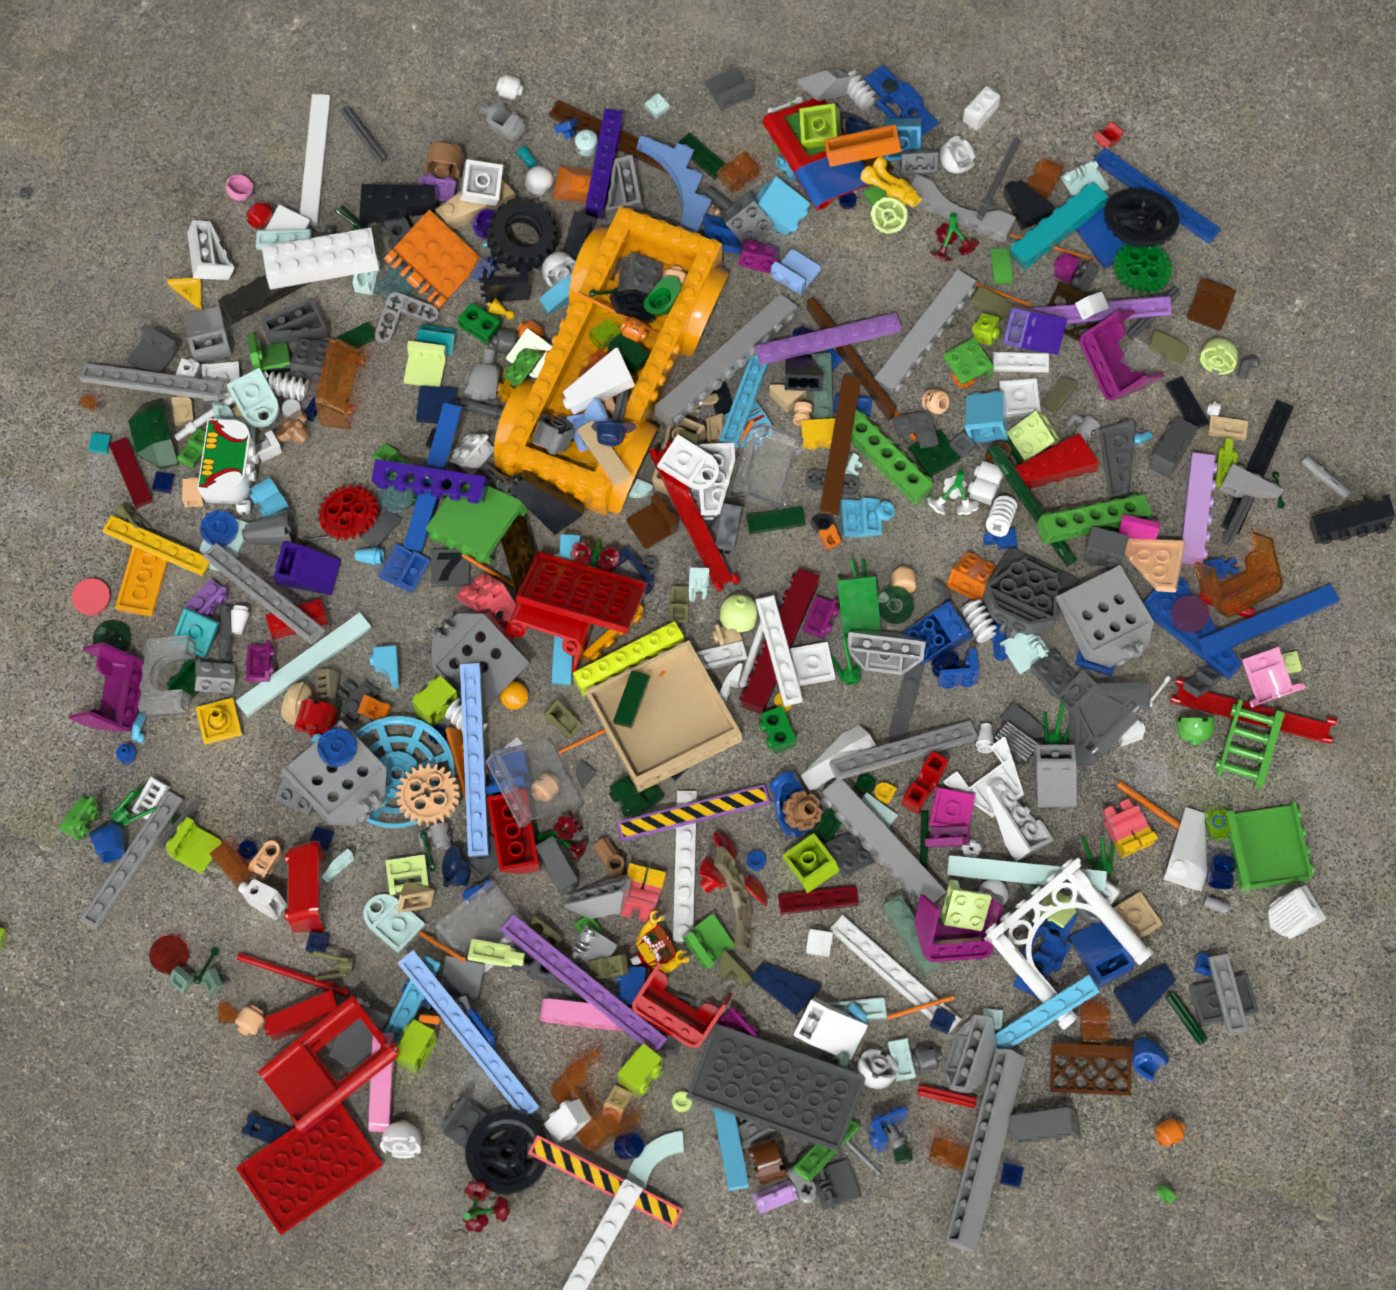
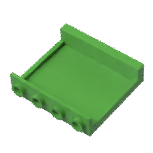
(475, 527)
(1269, 847)

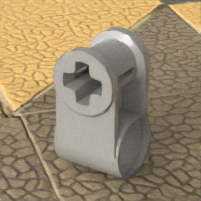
(801, 1184)

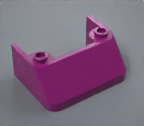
(1104, 357)
(120, 690)
(951, 943)

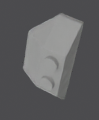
(885, 651)
(600, 898)
(970, 1054)

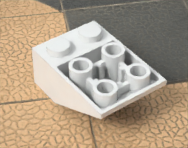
(830, 1028)

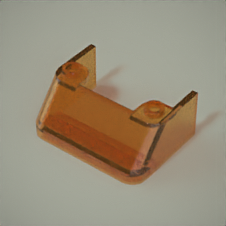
(337, 384)
(1247, 588)
(597, 1131)

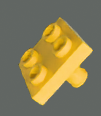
(218, 721)

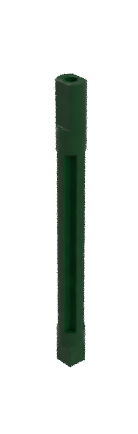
(1027, 498)

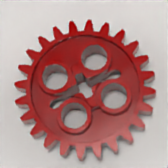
(348, 512)

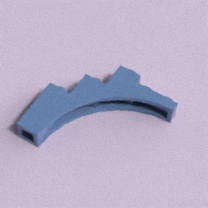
(686, 180)

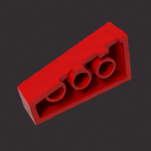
(1060, 462)

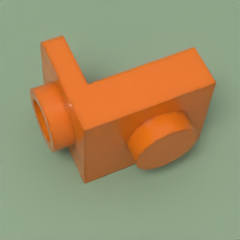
(373, 708)

